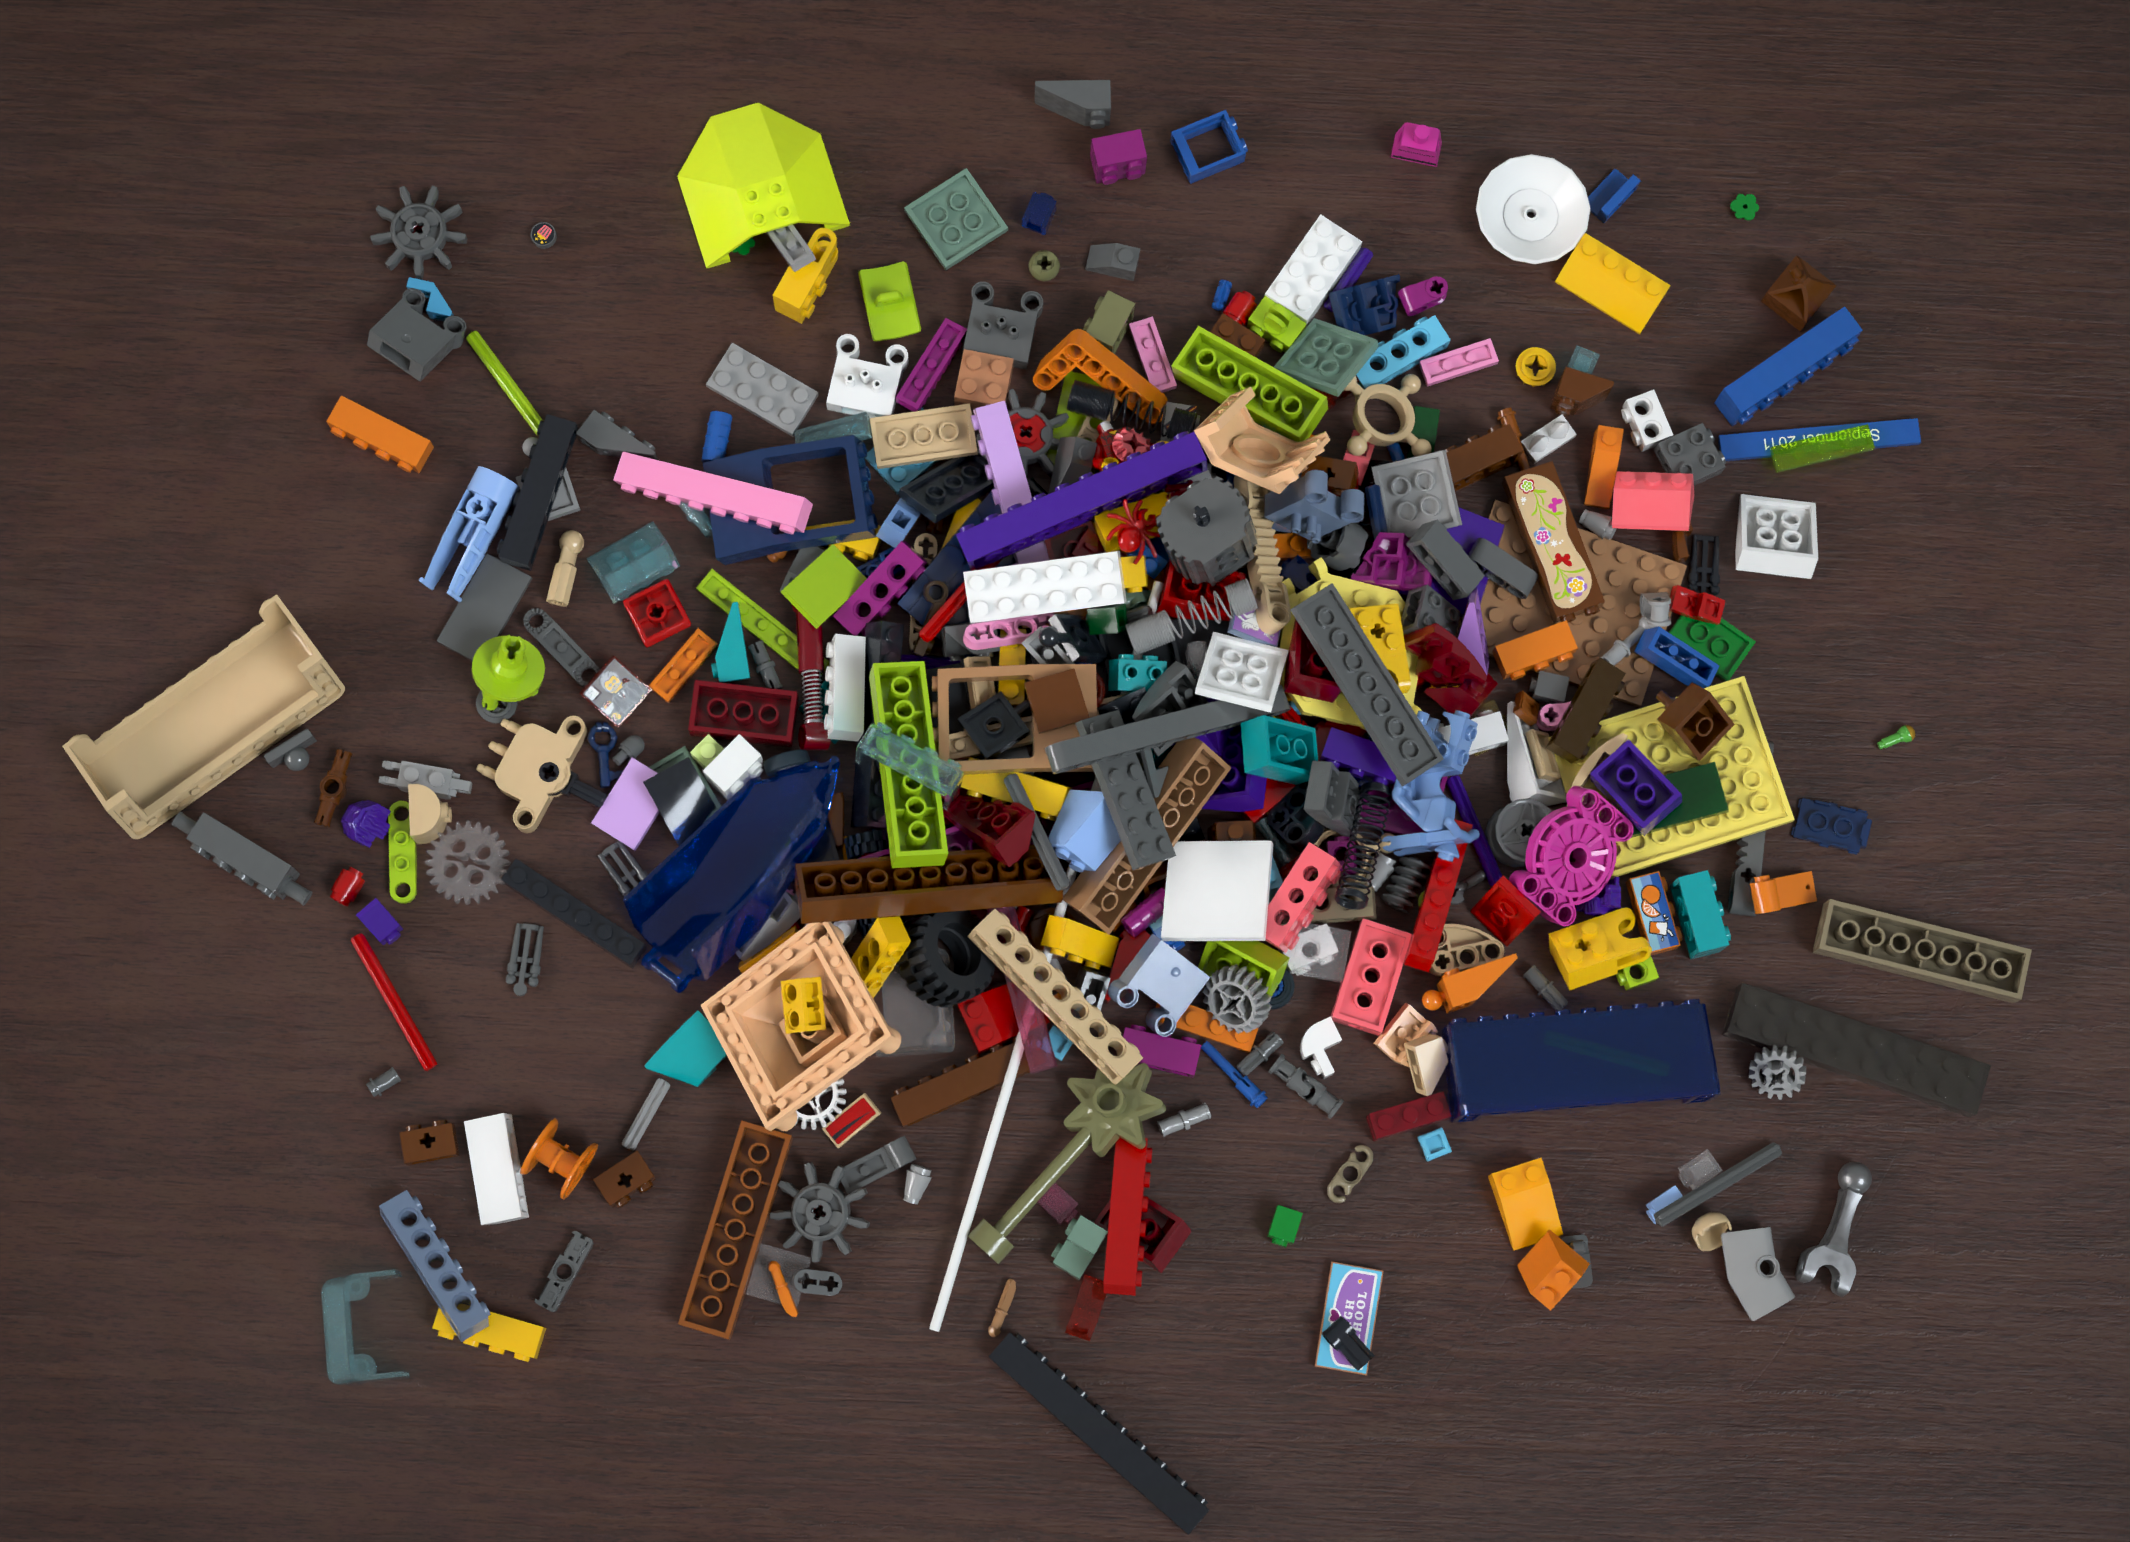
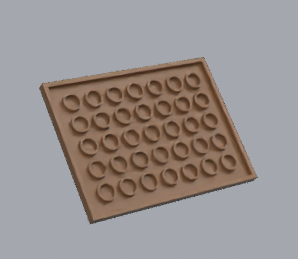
(1622, 577)

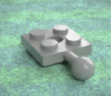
(566, 500)

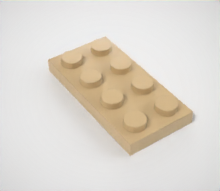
(923, 436)

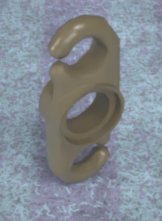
(1339, 1180)

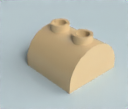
(426, 814)

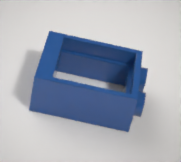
(1184, 154)

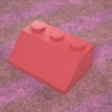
(1653, 501)

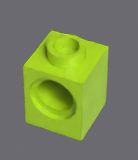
(1648, 975)

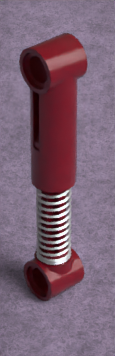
(810, 665)

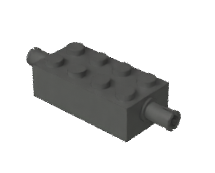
(239, 854)

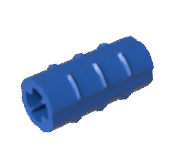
(716, 436)

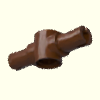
(336, 775)

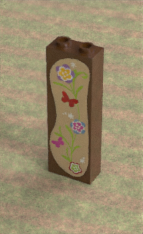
(1553, 542)

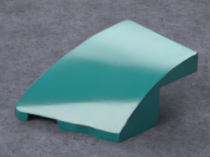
(689, 1053)

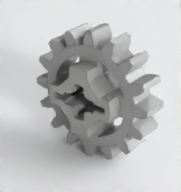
(1777, 1072)

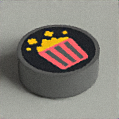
(543, 235)

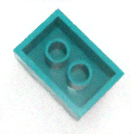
(1278, 749)
(1700, 914)

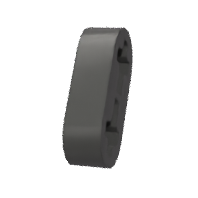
(817, 1276)

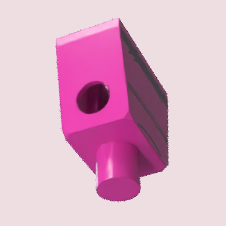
(1417, 144)

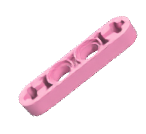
(1009, 625)

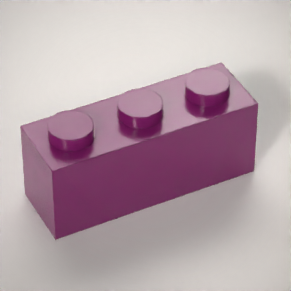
(1165, 1052)

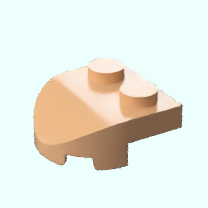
(1403, 1028)

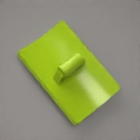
(889, 302)

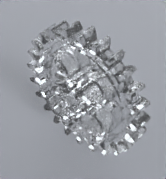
(475, 840)

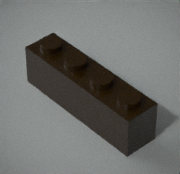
(1586, 710)

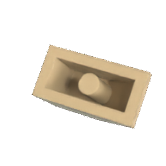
(1426, 1061)

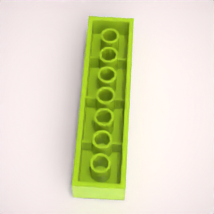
(911, 809)

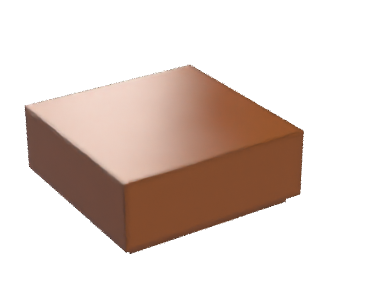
(1526, 708)

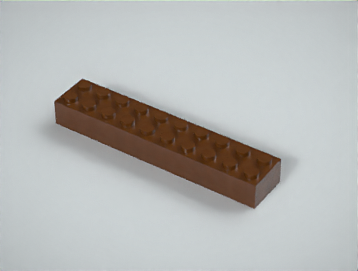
(876, 890)

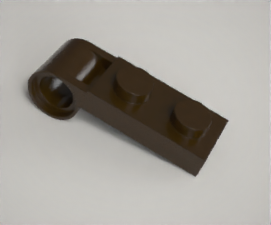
(920, 645)

